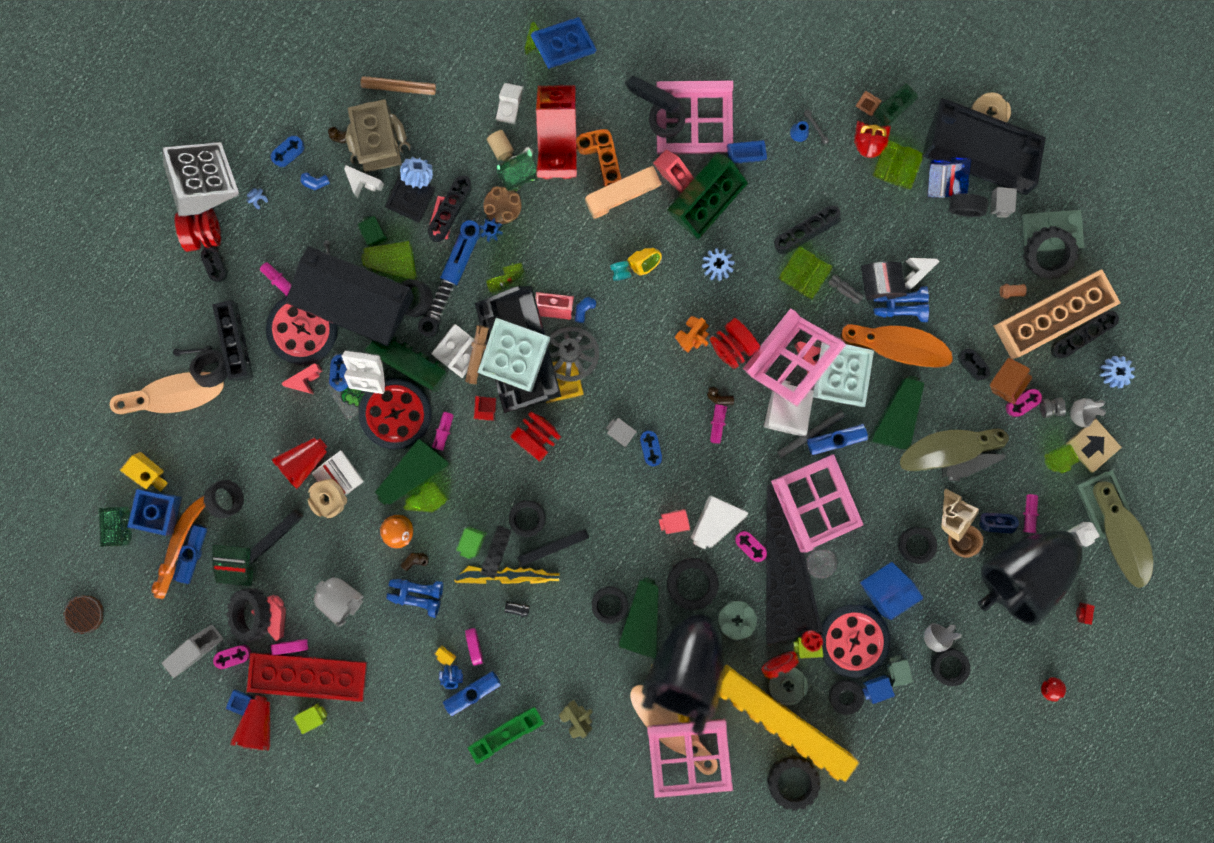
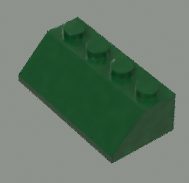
(708, 195)
(410, 363)

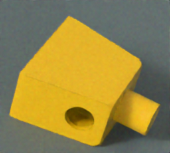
(137, 469)

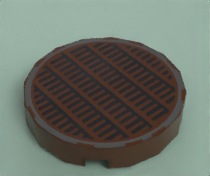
(83, 614)

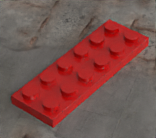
(306, 677)

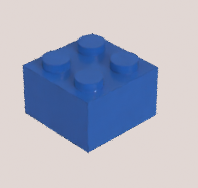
(154, 512)

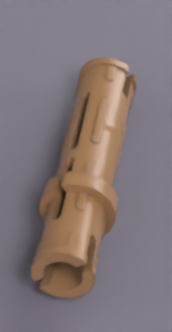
(476, 355)

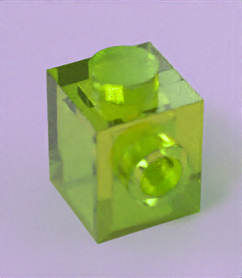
(1061, 459)

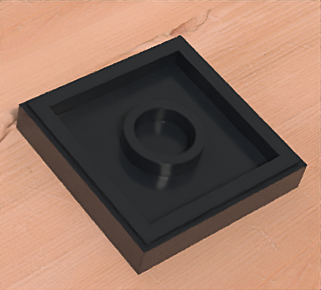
(410, 201)

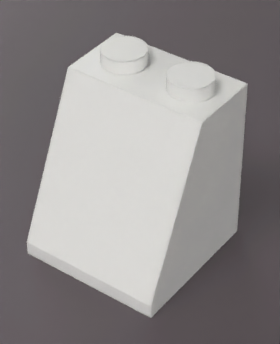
(786, 416)
(716, 522)

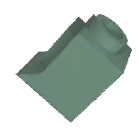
(898, 671)

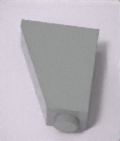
(192, 650)

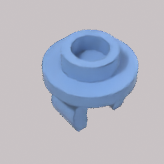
(254, 195)

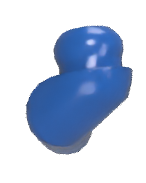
(313, 183)
(582, 307)

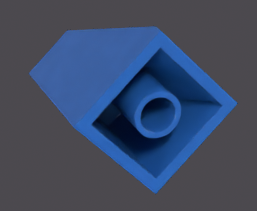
(891, 591)

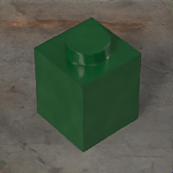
(372, 231)

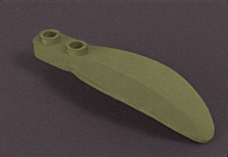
(951, 448)
(1125, 537)

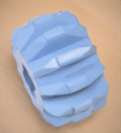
(416, 172)
(718, 257)
(1124, 371)

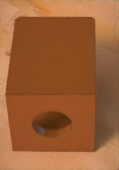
(1011, 381)

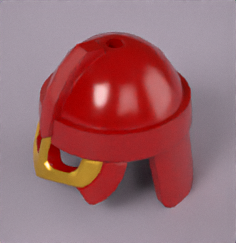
(871, 139)

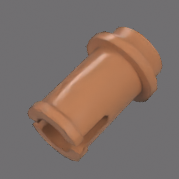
(1012, 290)

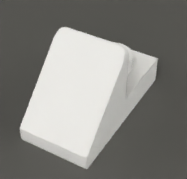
(509, 103)
(358, 179)
(921, 267)

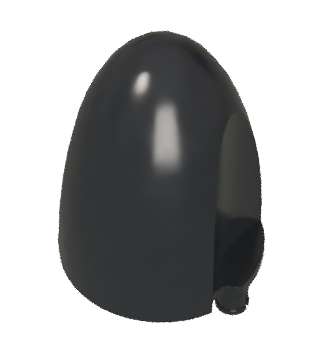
(1032, 575)
(688, 672)

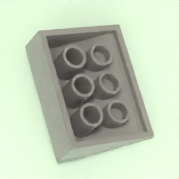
(198, 177)

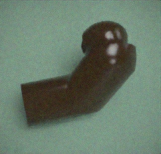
(337, 135)
(718, 399)
(415, 558)

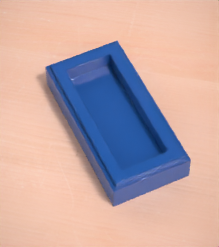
(747, 151)

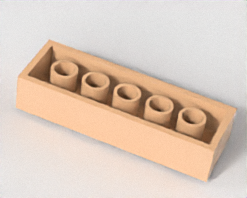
(1057, 314)

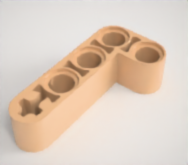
(622, 191)

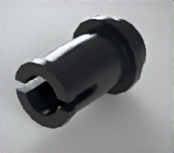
(517, 608)

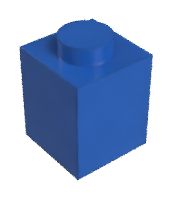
(878, 689)

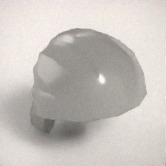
(1085, 410)
(940, 638)

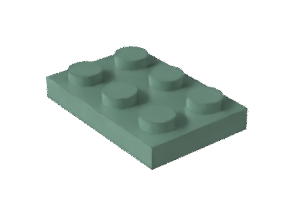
(1068, 220)
(1085, 491)

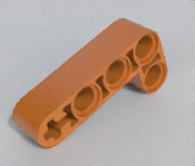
(601, 150)

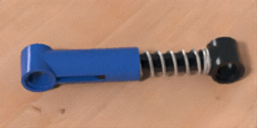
(450, 276)

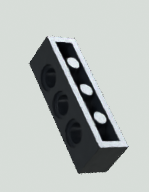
(232, 340)

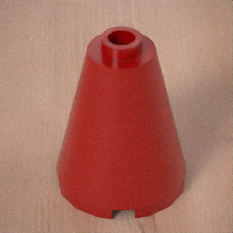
(300, 461)
(254, 726)

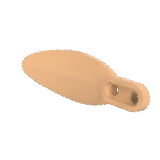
(167, 395)
(662, 716)

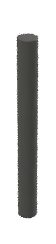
(810, 434)

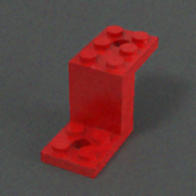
(556, 131)

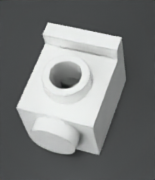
(1085, 533)

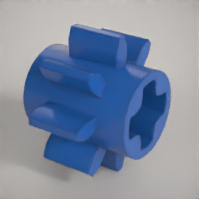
(486, 231)
(451, 676)

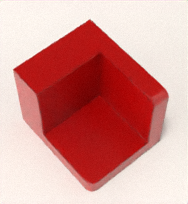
(485, 408)

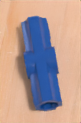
(849, 436)
(186, 565)
(462, 700)

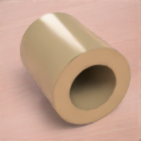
(500, 145)

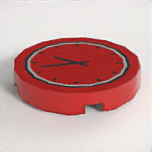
(782, 662)

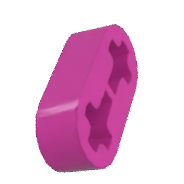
(1025, 406)
(753, 543)
(289, 646)
(474, 646)
(230, 652)

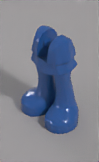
(920, 311)
(431, 605)

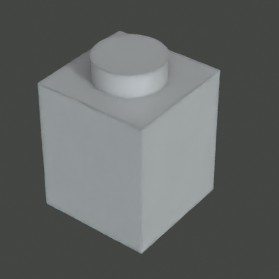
(1003, 202)
(620, 431)

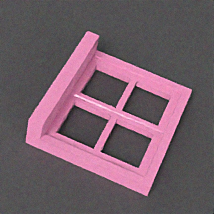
(697, 90)
(776, 344)
(793, 513)
(684, 729)

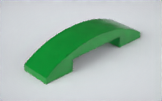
(505, 734)

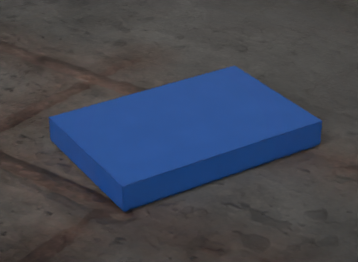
(563, 42)

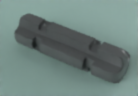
(846, 289)

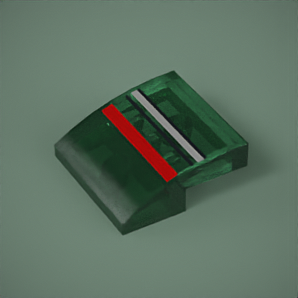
(232, 565)

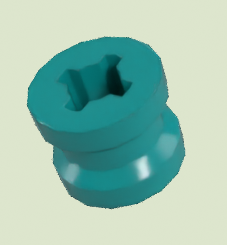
(620, 271)

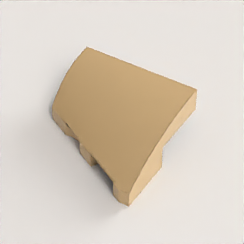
(957, 515)

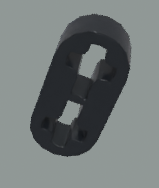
(209, 266)
(977, 360)

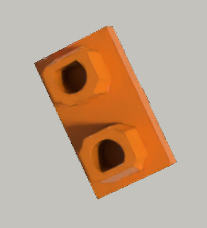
(696, 335)

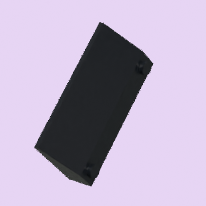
(996, 148)
(349, 296)
(520, 308)

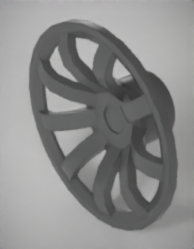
(571, 351)

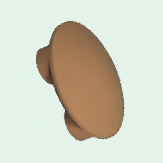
(502, 205)

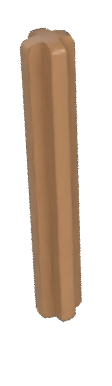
(398, 85)

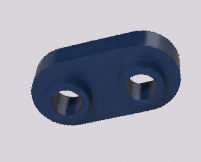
(998, 523)

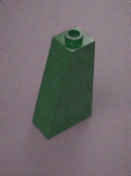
(900, 416)
(412, 471)
(641, 622)

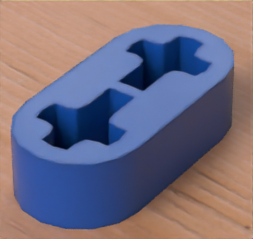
(285, 147)
(337, 373)
(646, 450)

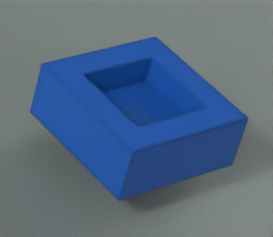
(238, 702)

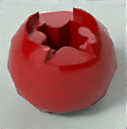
(1053, 689)

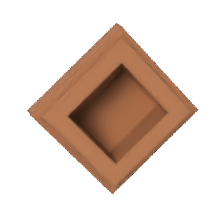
(868, 103)

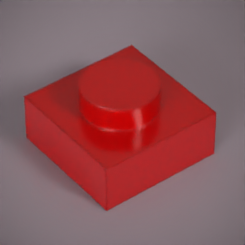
(1085, 613)

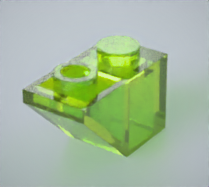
(428, 500)

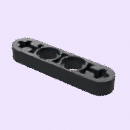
(652, 94)
(446, 207)
(809, 232)
(1085, 336)
(273, 536)
(553, 547)

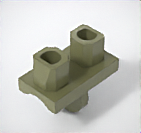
(579, 718)

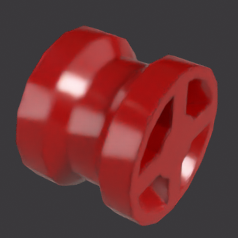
(813, 644)

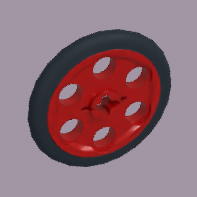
(392, 439)

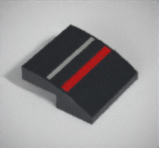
(883, 280)

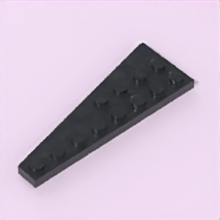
(789, 590)

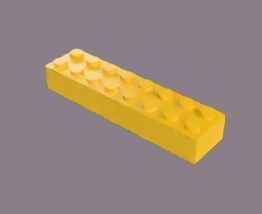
(787, 724)

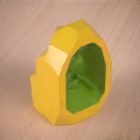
(644, 260)

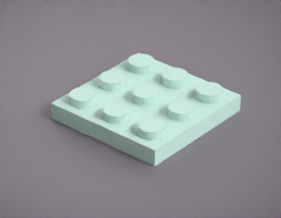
(513, 354)
(846, 377)

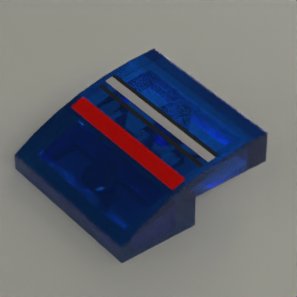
(949, 177)

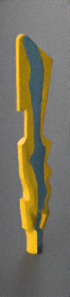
(507, 576)

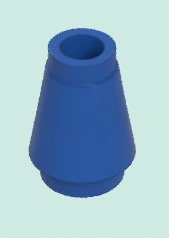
(797, 134)

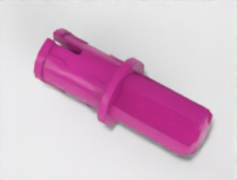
(276, 278)
(718, 423)
(443, 431)
(1031, 513)

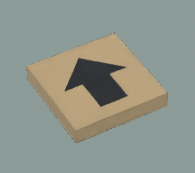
(1094, 445)

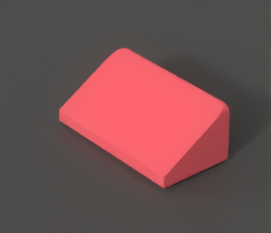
(554, 305)

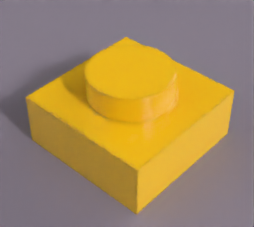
(445, 656)

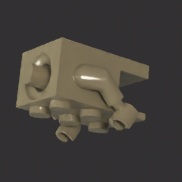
(374, 134)

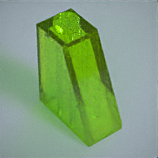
(391, 260)

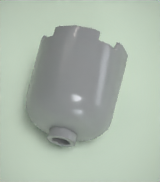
(337, 600)

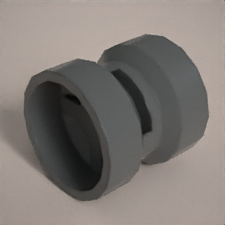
(1052, 407)

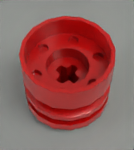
(198, 230)
(737, 341)
(535, 436)

